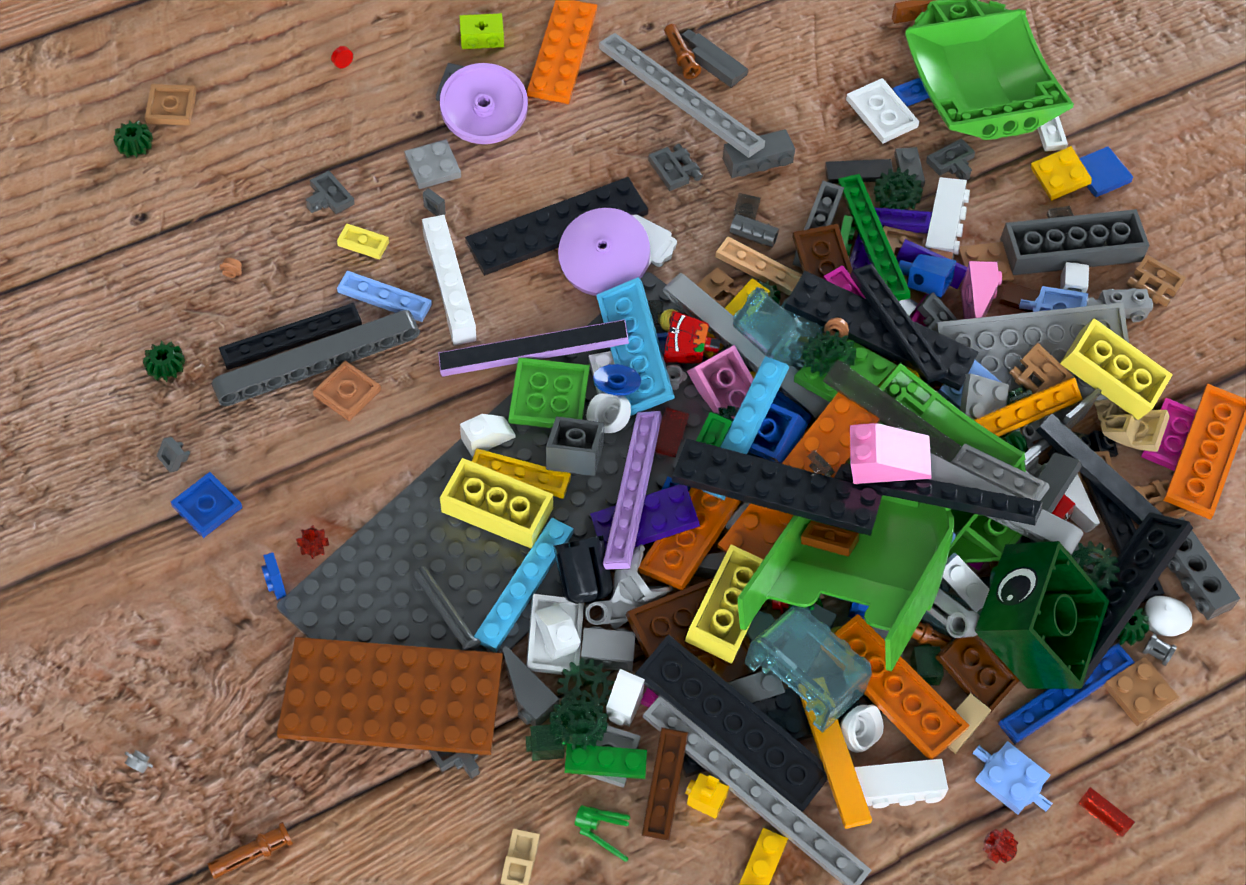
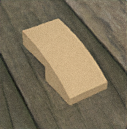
(974, 713)
(520, 858)

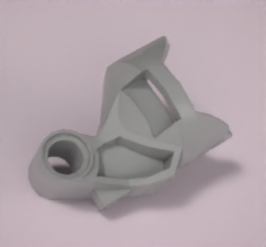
(627, 594)

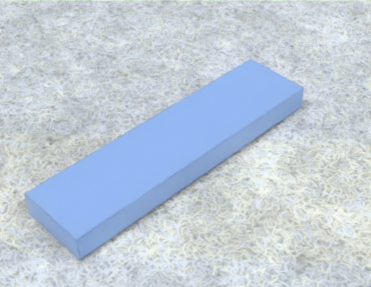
(383, 295)

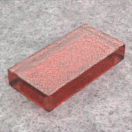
(671, 432)
(1106, 812)

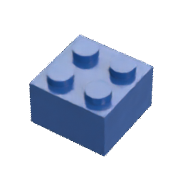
(778, 434)

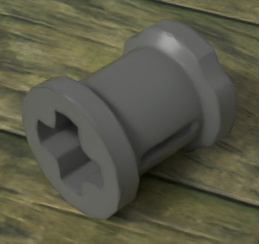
(1159, 649)

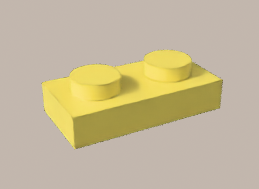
(363, 241)

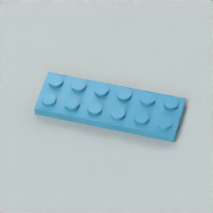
(643, 352)

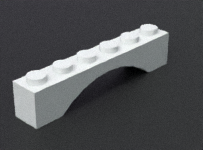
(450, 281)

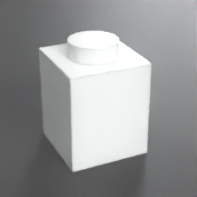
(1075, 277)

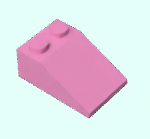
(979, 288)
(722, 379)
(888, 454)

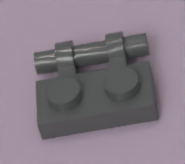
(669, 168)

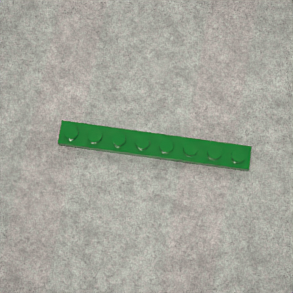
(873, 235)

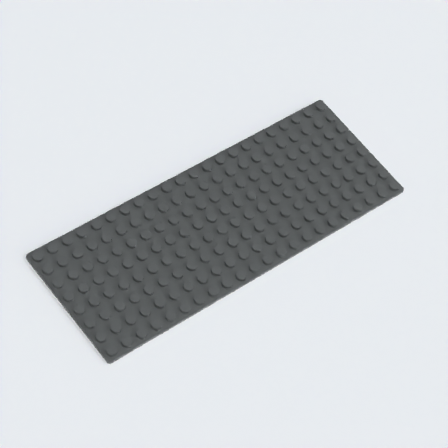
(370, 581)

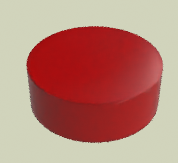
(342, 57)

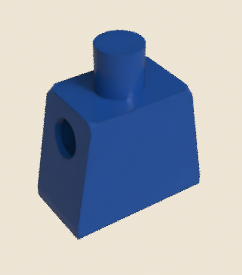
(929, 274)

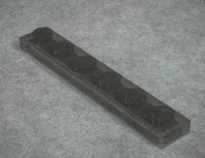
(887, 409)

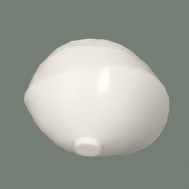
(611, 410)
(1167, 616)
(862, 727)

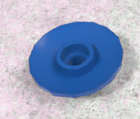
(617, 379)

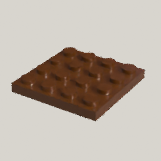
(674, 617)

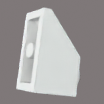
(485, 432)
(557, 631)
(625, 698)

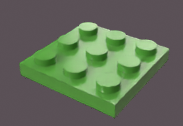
(867, 364)
(547, 391)

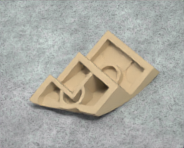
(1127, 430)

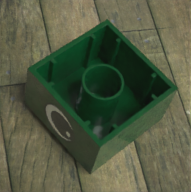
(1042, 615)

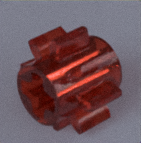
(310, 535)
(1000, 846)

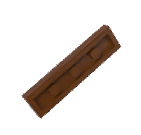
(665, 784)

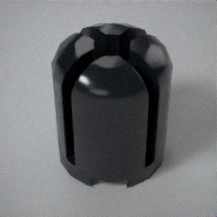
(582, 570)

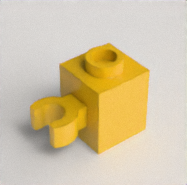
(707, 795)

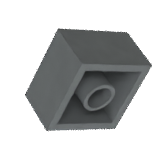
(575, 446)

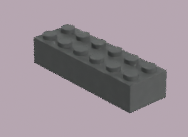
(1080, 239)

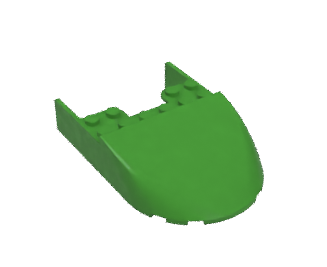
(890, 571)

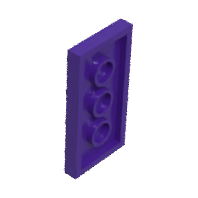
(662, 516)

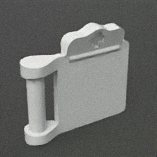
(660, 242)

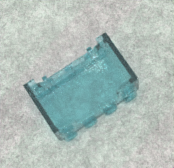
(774, 329)
(811, 663)

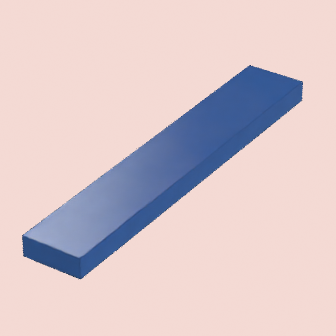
(1056, 701)

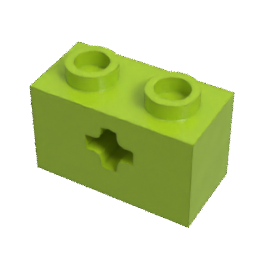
(481, 31)

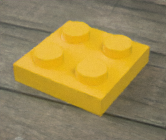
(1061, 173)

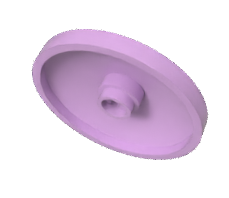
(483, 103)
(599, 269)

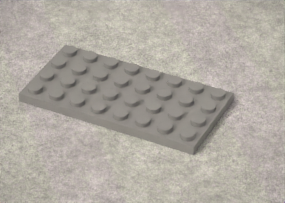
(1008, 338)

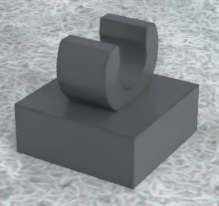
(171, 454)

